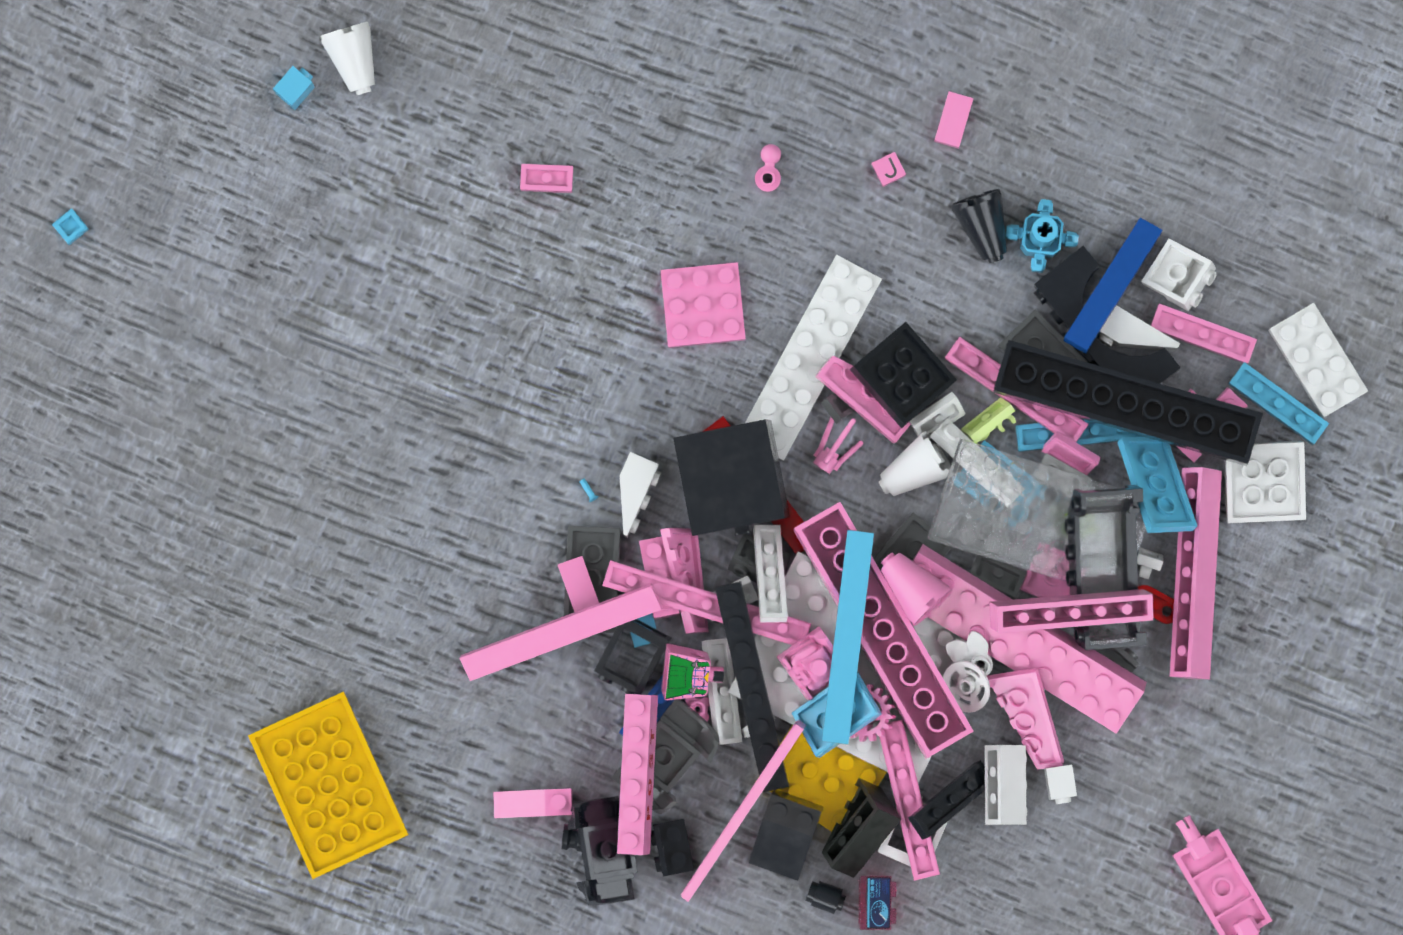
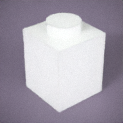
(1060, 783)

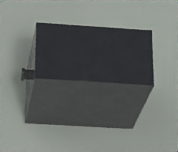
(731, 478)

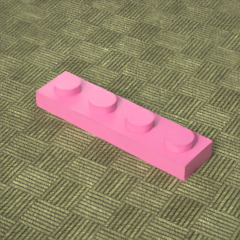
(1203, 334)

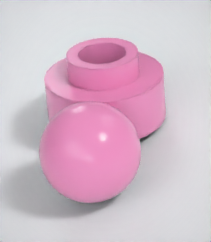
(770, 155)

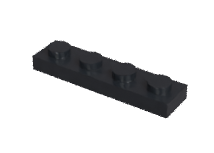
(949, 800)

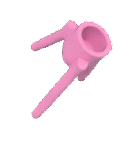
(828, 458)

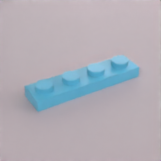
(1278, 403)

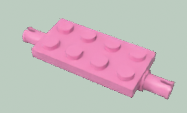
(1219, 882)

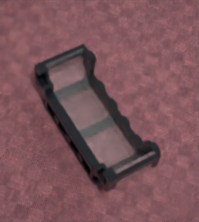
(1104, 557)

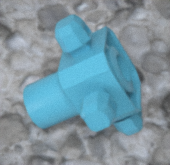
(1037, 246)

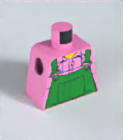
(688, 673)

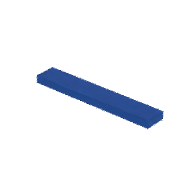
(1112, 285)

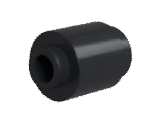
(825, 897)

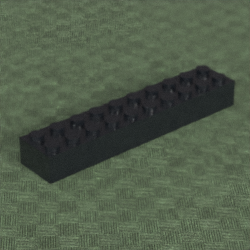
(1128, 403)

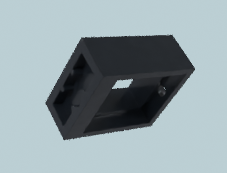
(644, 631)

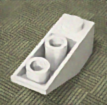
(635, 483)

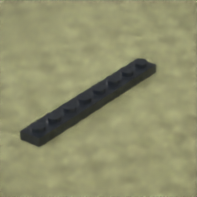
(750, 680)

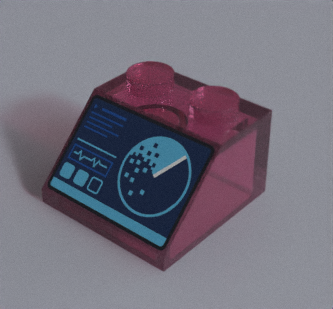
(875, 903)

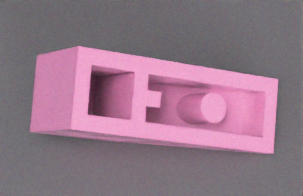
(533, 803)

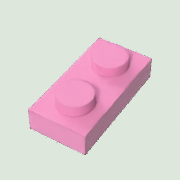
(546, 178)

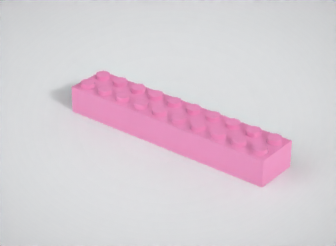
(888, 639)
(1066, 670)

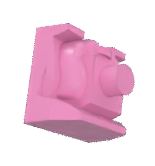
(809, 662)

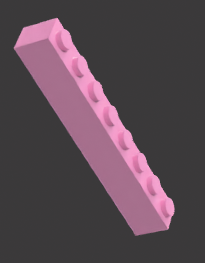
(1196, 577)

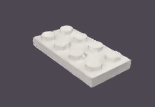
(1318, 360)

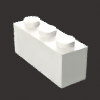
(1005, 785)

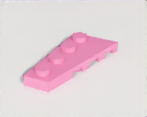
(841, 381)
(685, 567)
(1029, 713)

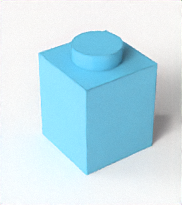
(294, 87)

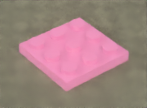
(703, 305)

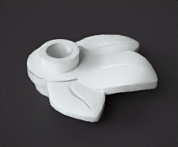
(971, 650)

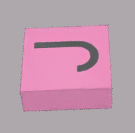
(888, 169)

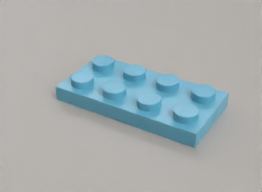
(1154, 469)

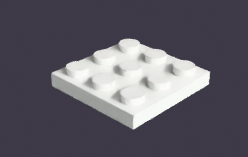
(1269, 485)

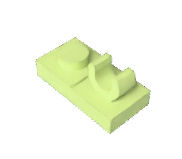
(986, 421)

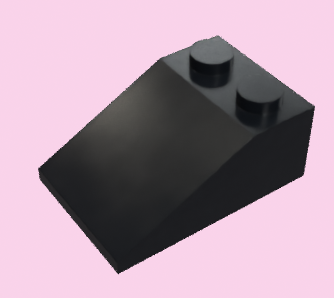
(785, 834)

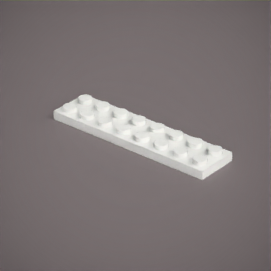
(819, 335)

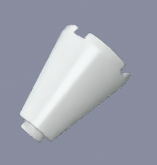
(352, 56)
(915, 467)

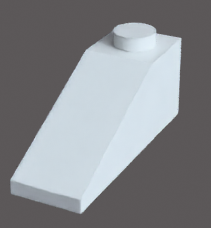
(1129, 331)

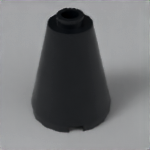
(984, 223)

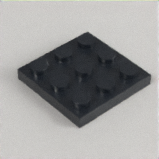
(903, 374)

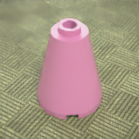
(914, 587)

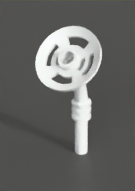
(968, 685)

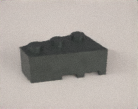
(862, 830)

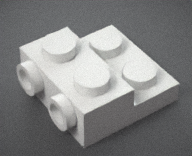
(1180, 275)

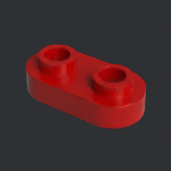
(1159, 601)

